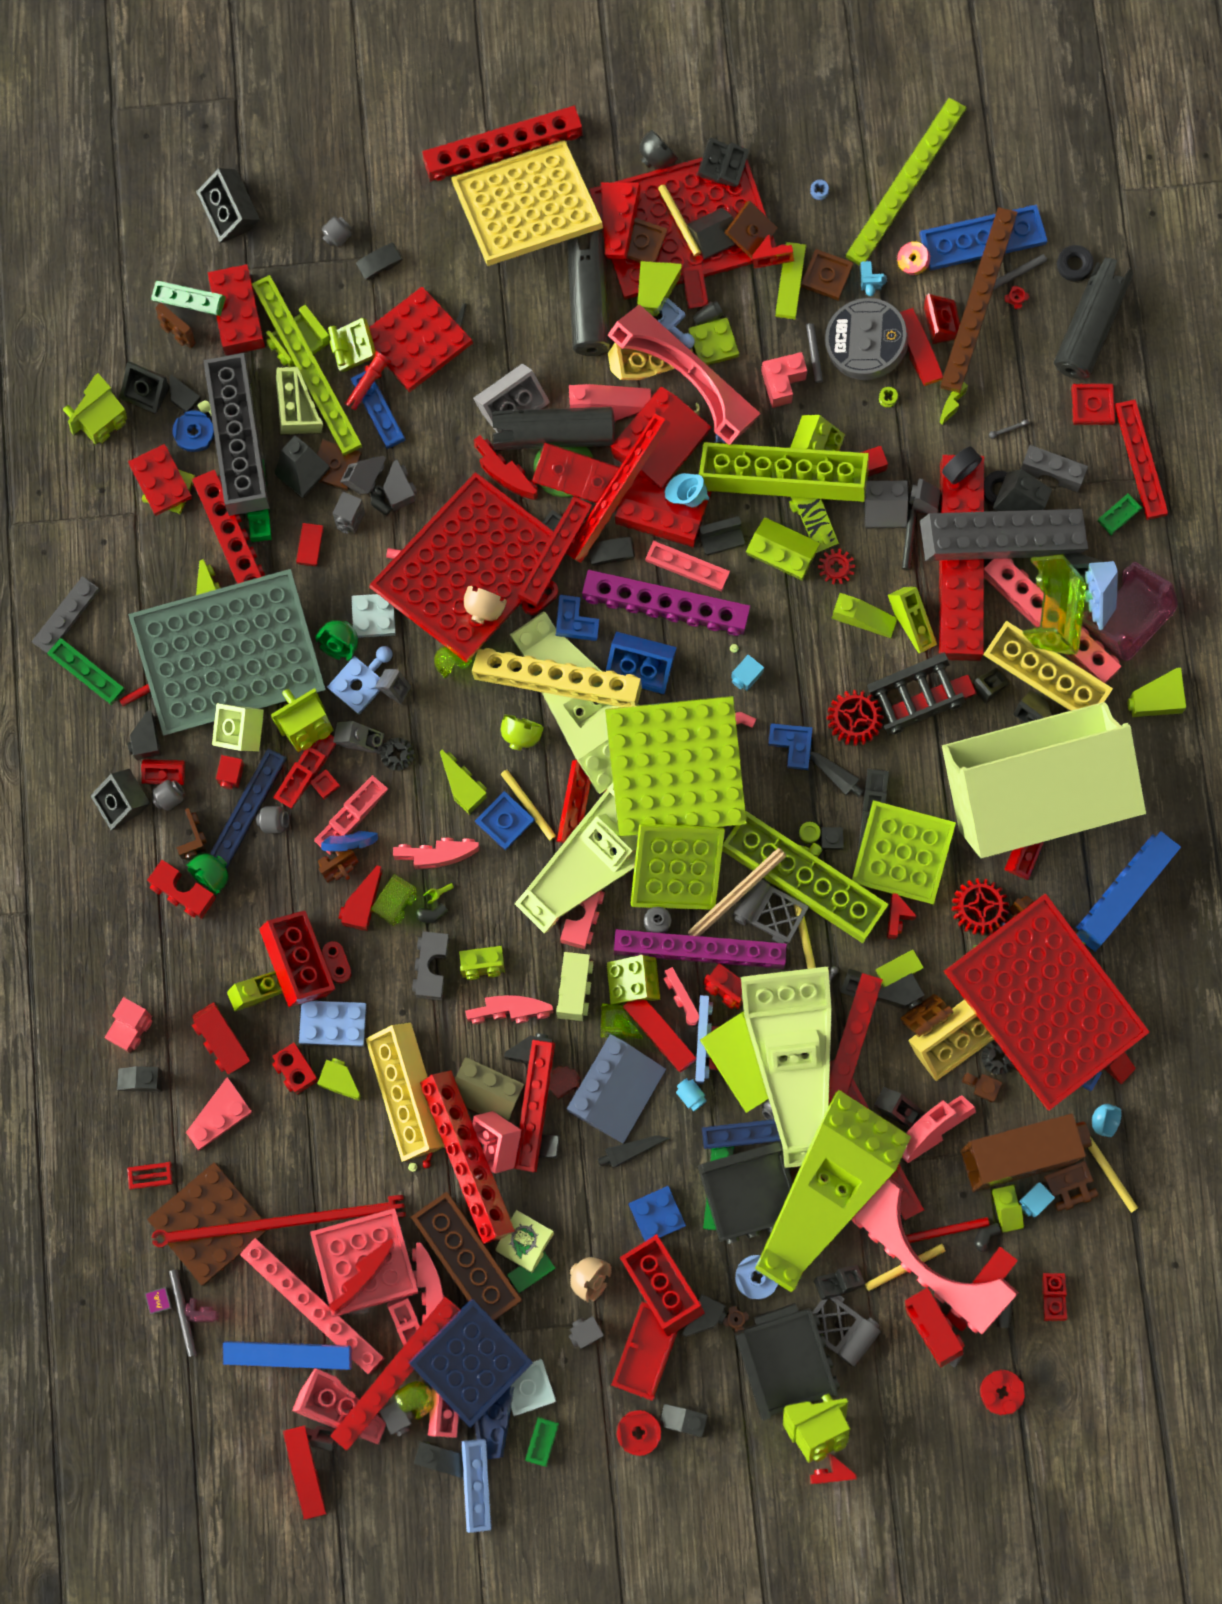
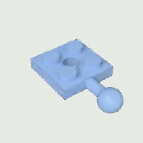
(671, 318)
(359, 671)

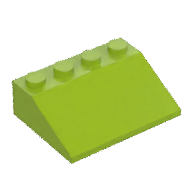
(737, 1062)

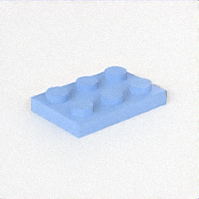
(332, 1023)

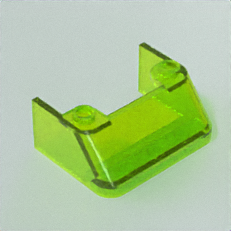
(1060, 607)

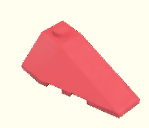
(623, 400)
(329, 1402)

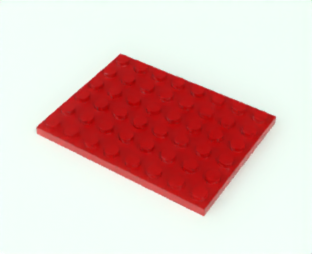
(694, 199)
(473, 542)
(1046, 1001)

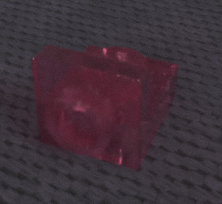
(205, 1314)

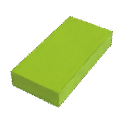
(899, 968)

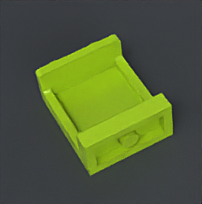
(312, 331)

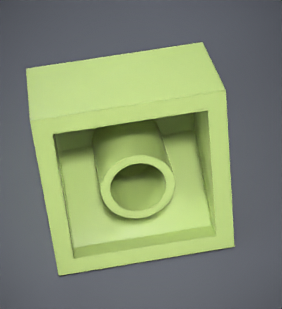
(237, 727)

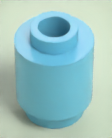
(691, 1094)

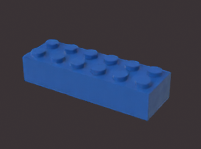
(1131, 885)

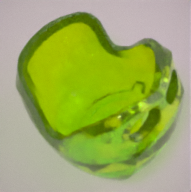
(445, 660)
(414, 1396)

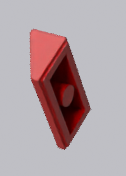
(158, 771)
(1023, 860)

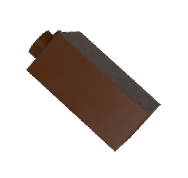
(1025, 1151)

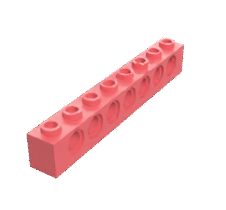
(1023, 603)
(311, 1305)

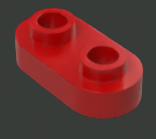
(544, 601)
(336, 961)

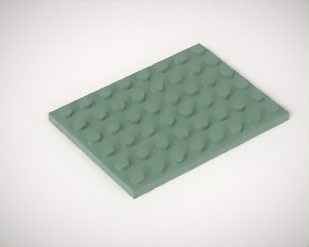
(226, 649)

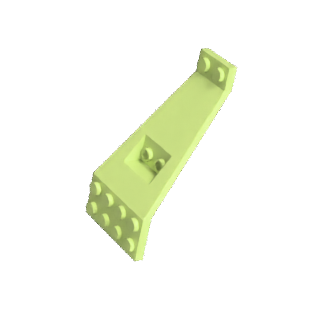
(584, 732)
(580, 866)
(789, 1017)

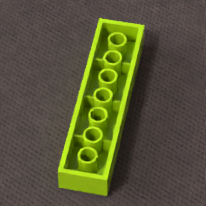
(784, 471)
(806, 878)

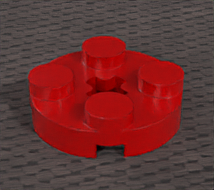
(990, 1397)
(628, 1425)

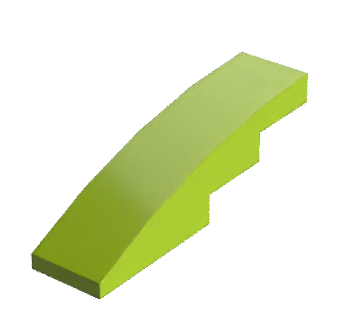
(790, 283)

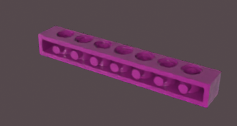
(657, 594)
(700, 949)

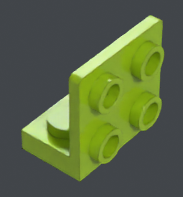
(482, 962)
(633, 979)

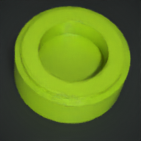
(809, 832)

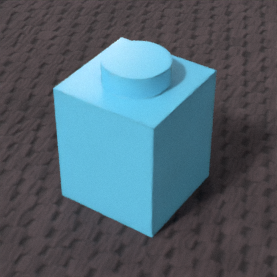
(747, 673)
(1036, 1200)

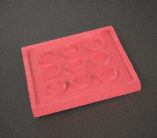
(347, 1243)

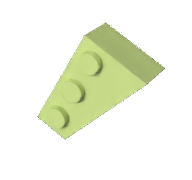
(295, 406)
(574, 986)

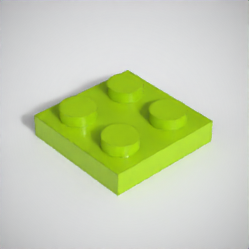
(714, 341)

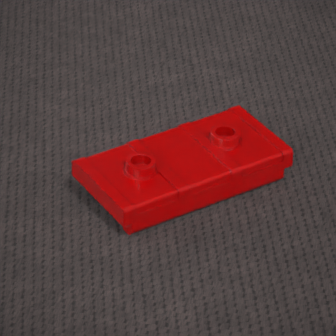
(573, 473)
(644, 1355)

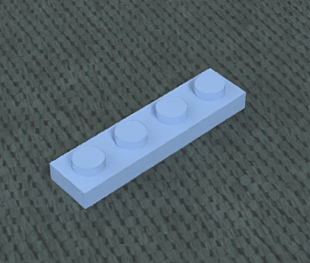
(704, 1028)
(476, 1485)

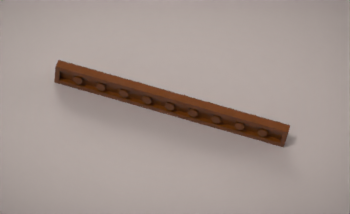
(978, 300)

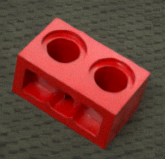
(298, 1066)

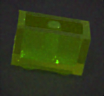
(394, 900)

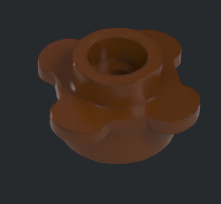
(742, 1317)

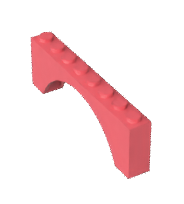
(644, 333)
(974, 1302)

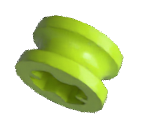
(888, 390)

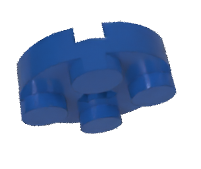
(199, 441)

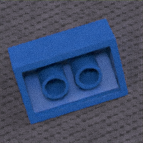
(642, 658)

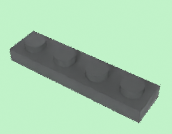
(66, 614)

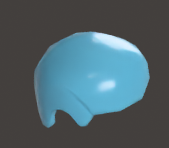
(1106, 1120)

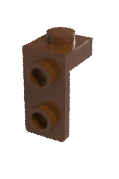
(191, 849)

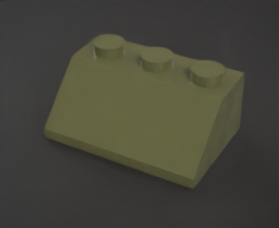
(487, 1089)

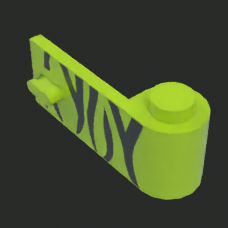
(815, 520)

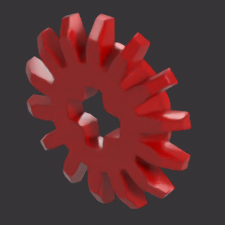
(842, 561)

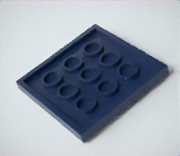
(470, 1362)

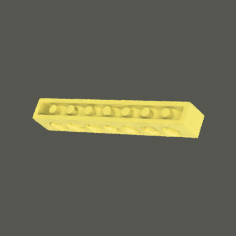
(524, 679)

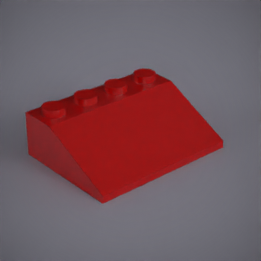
(676, 444)
(650, 512)

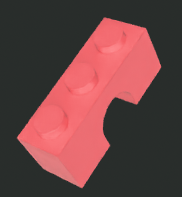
(578, 932)

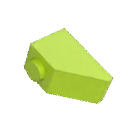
(338, 1079)

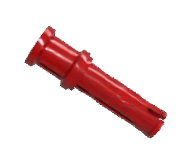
(372, 372)

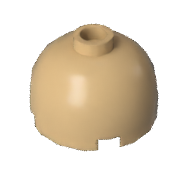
(483, 605)
(588, 1278)

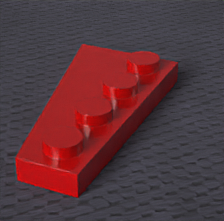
(619, 213)

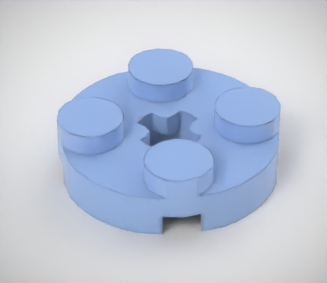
(747, 1286)

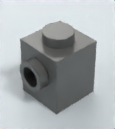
(585, 1332)
(396, 1419)

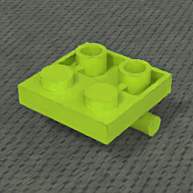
(352, 344)

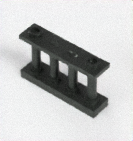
(918, 673)

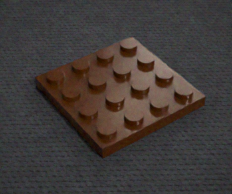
(204, 1203)

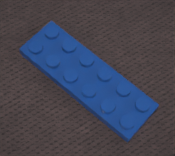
(967, 239)

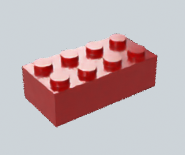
(239, 318)
(297, 958)
(662, 1285)

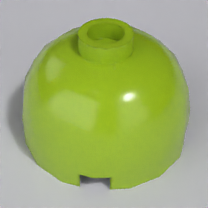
(520, 732)

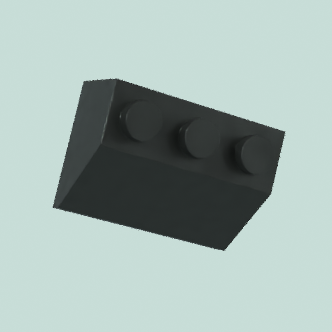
(227, 204)

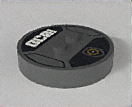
(866, 339)

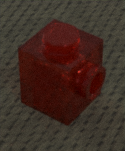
(563, 1081)

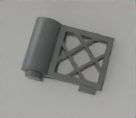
(754, 902)
(859, 1335)

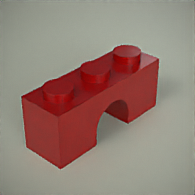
(165, 880)

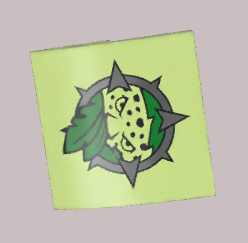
(526, 1243)

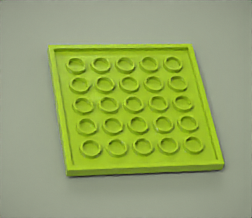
(676, 764)

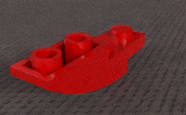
(508, 475)

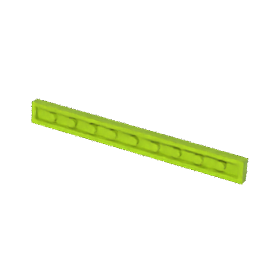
(905, 182)
(307, 365)

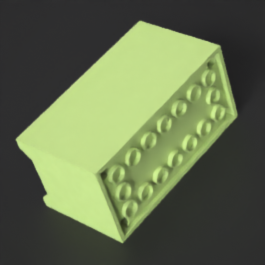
(1043, 779)

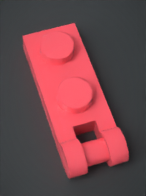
(681, 998)

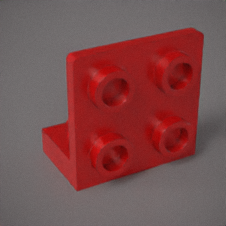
(726, 985)

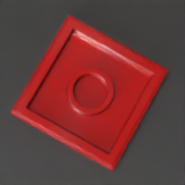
(1093, 404)

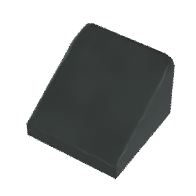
(851, 982)
(549, 1146)

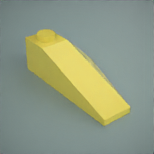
(635, 364)

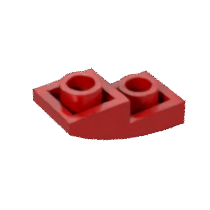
(1054, 1296)

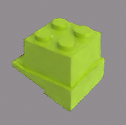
(97, 412)
(302, 720)
(818, 1427)

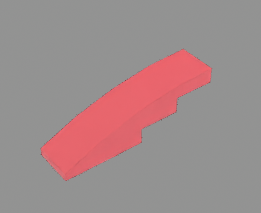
(354, 810)

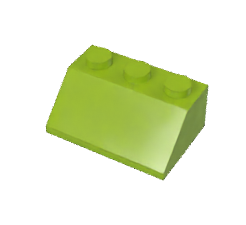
(782, 548)

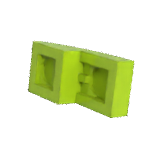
(951, 405)

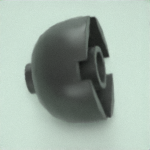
(656, 152)

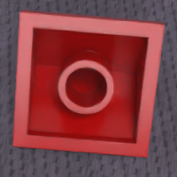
(941, 318)

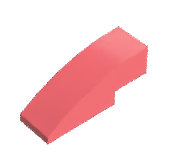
(404, 1318)

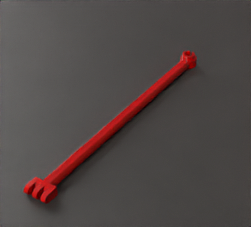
(278, 1222)

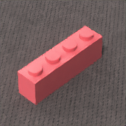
(442, 1418)

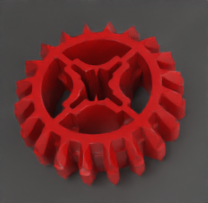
(847, 715)
(979, 888)

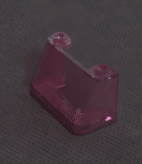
(1141, 610)

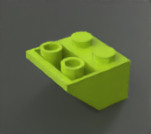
(817, 434)

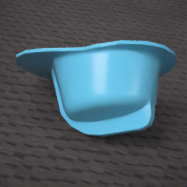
(687, 490)

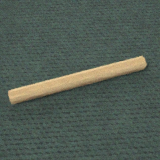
(737, 893)

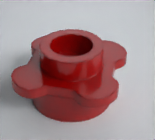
(1022, 296)

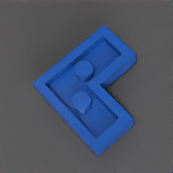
(569, 622)
(796, 739)

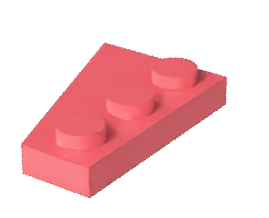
(219, 1115)

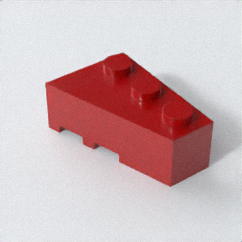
(219, 1039)
(934, 1327)

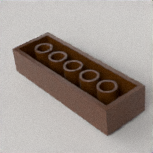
(466, 1257)

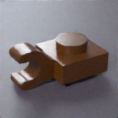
(984, 1087)

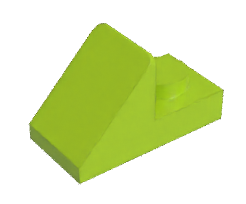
(1008, 1209)

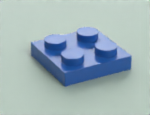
(504, 821)
(657, 1214)

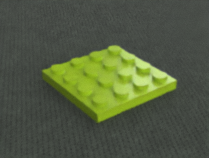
(903, 852)
(677, 866)

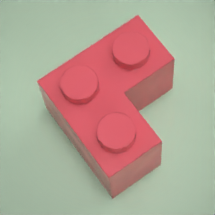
(779, 374)
(128, 1025)
(499, 1140)

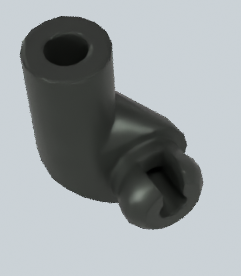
(431, 916)

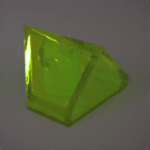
(617, 1022)

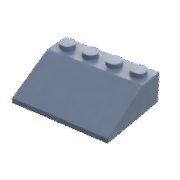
(616, 1089)

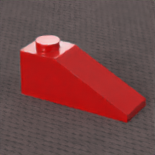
(358, 906)

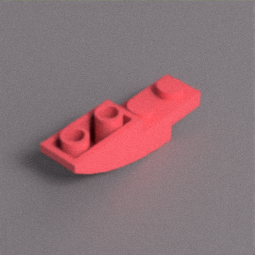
(446, 853)
(518, 1007)
(930, 1127)
(427, 1277)

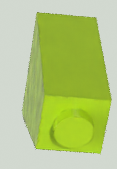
(656, 284)
(1160, 696)

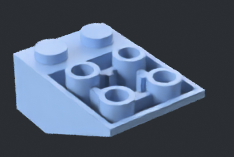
(1101, 591)

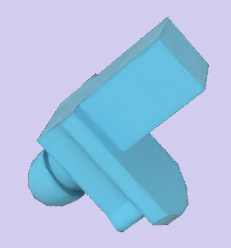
(869, 281)

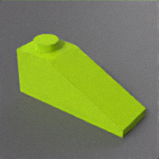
(863, 615)
(912, 617)

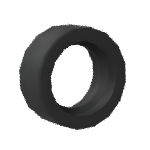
(962, 465)

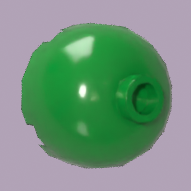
(338, 639)
(209, 872)

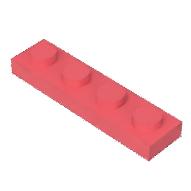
(687, 566)

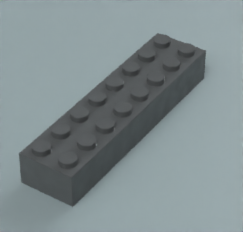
(236, 434)
(1003, 534)

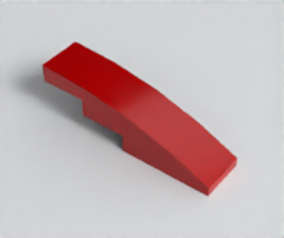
(920, 350)
(960, 685)
(304, 771)
(660, 1033)
(995, 1269)
(367, 1270)
(304, 1472)

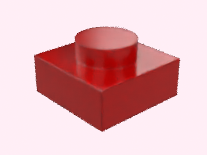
(324, 784)

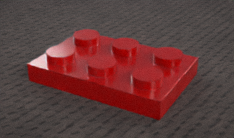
(160, 480)

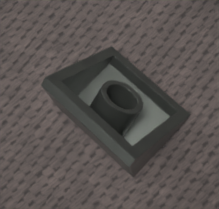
(710, 232)
(143, 387)

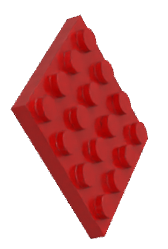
(418, 338)

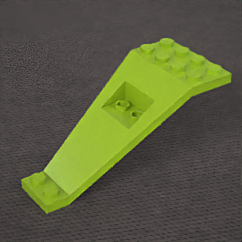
(852, 1153)

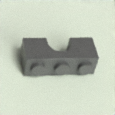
(1066, 471)
(431, 946)

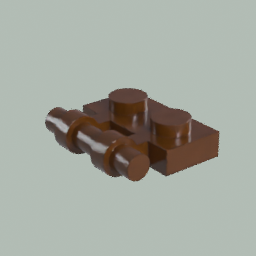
(927, 1015)
(1068, 1179)

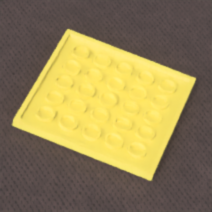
(526, 203)

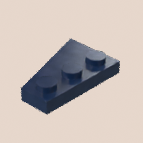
(494, 1425)

